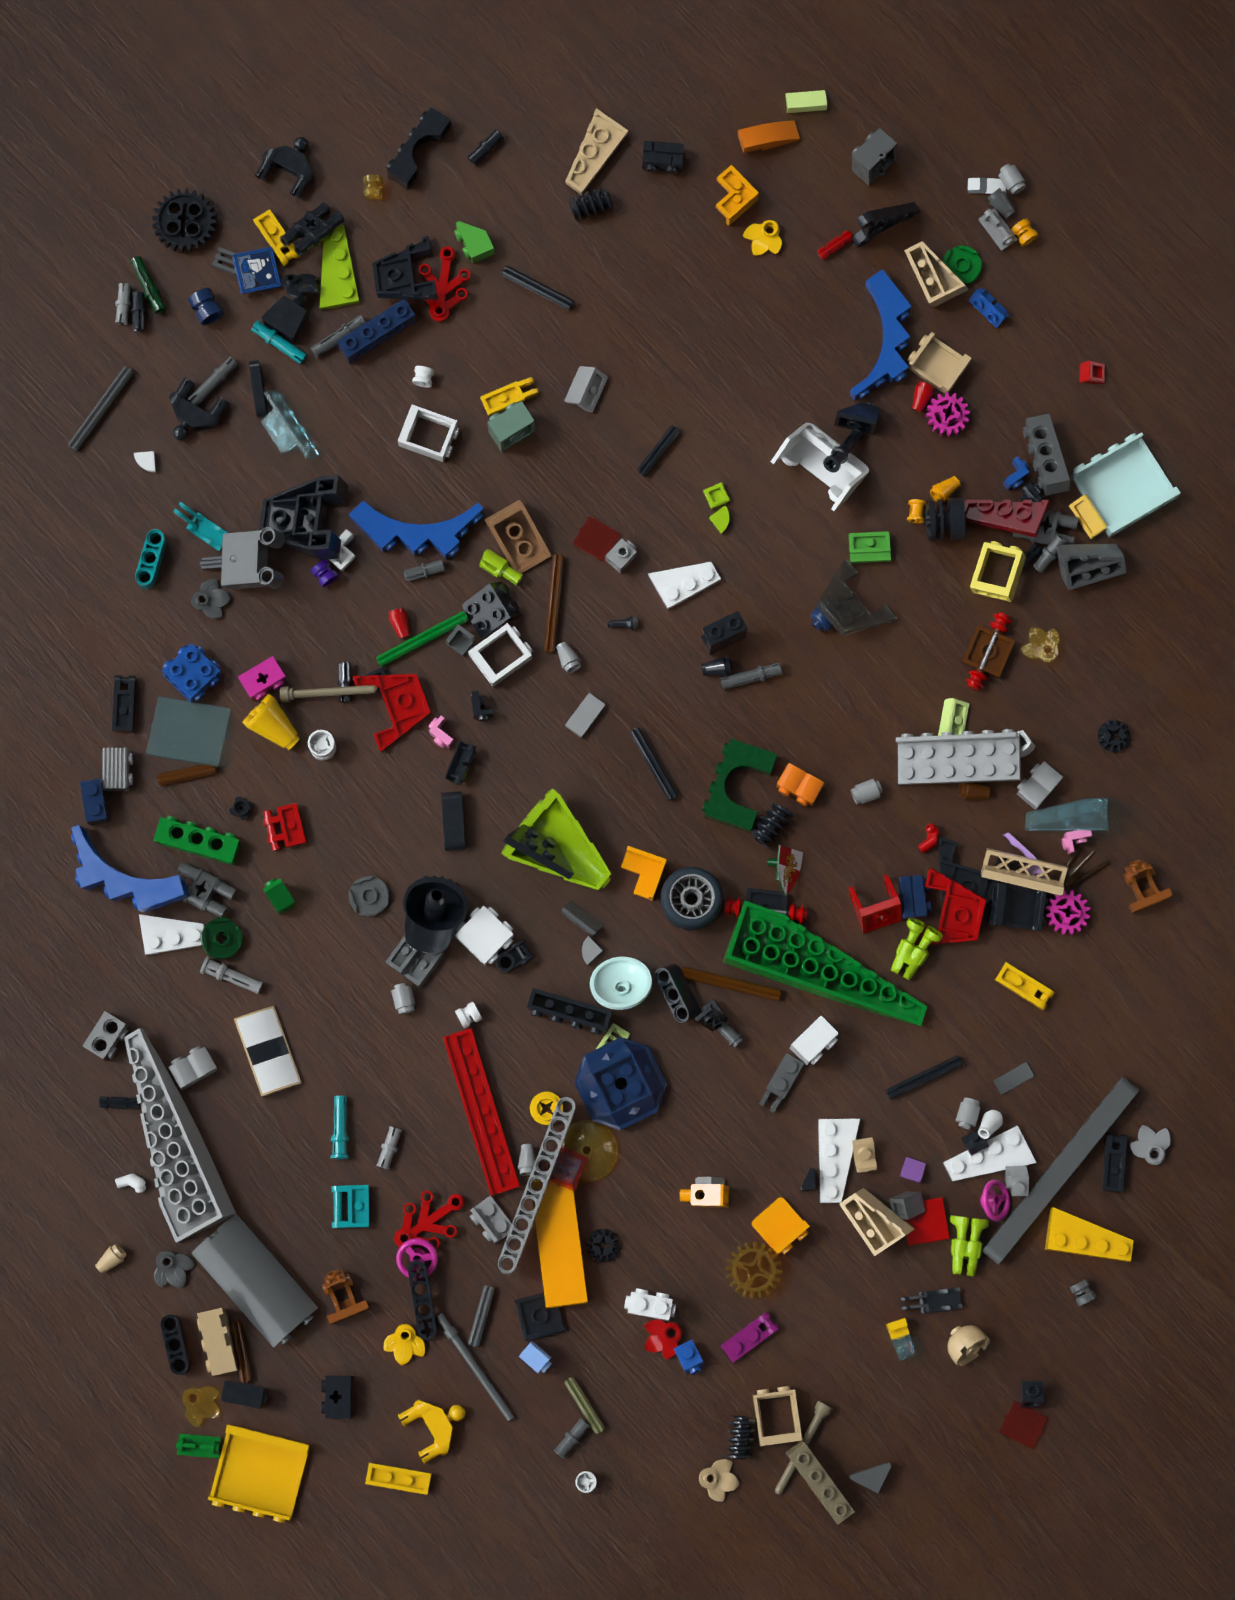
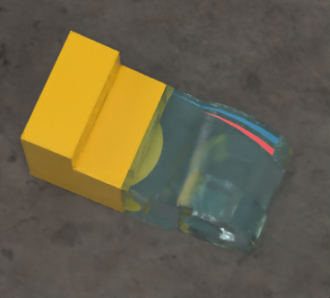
(901, 1339)

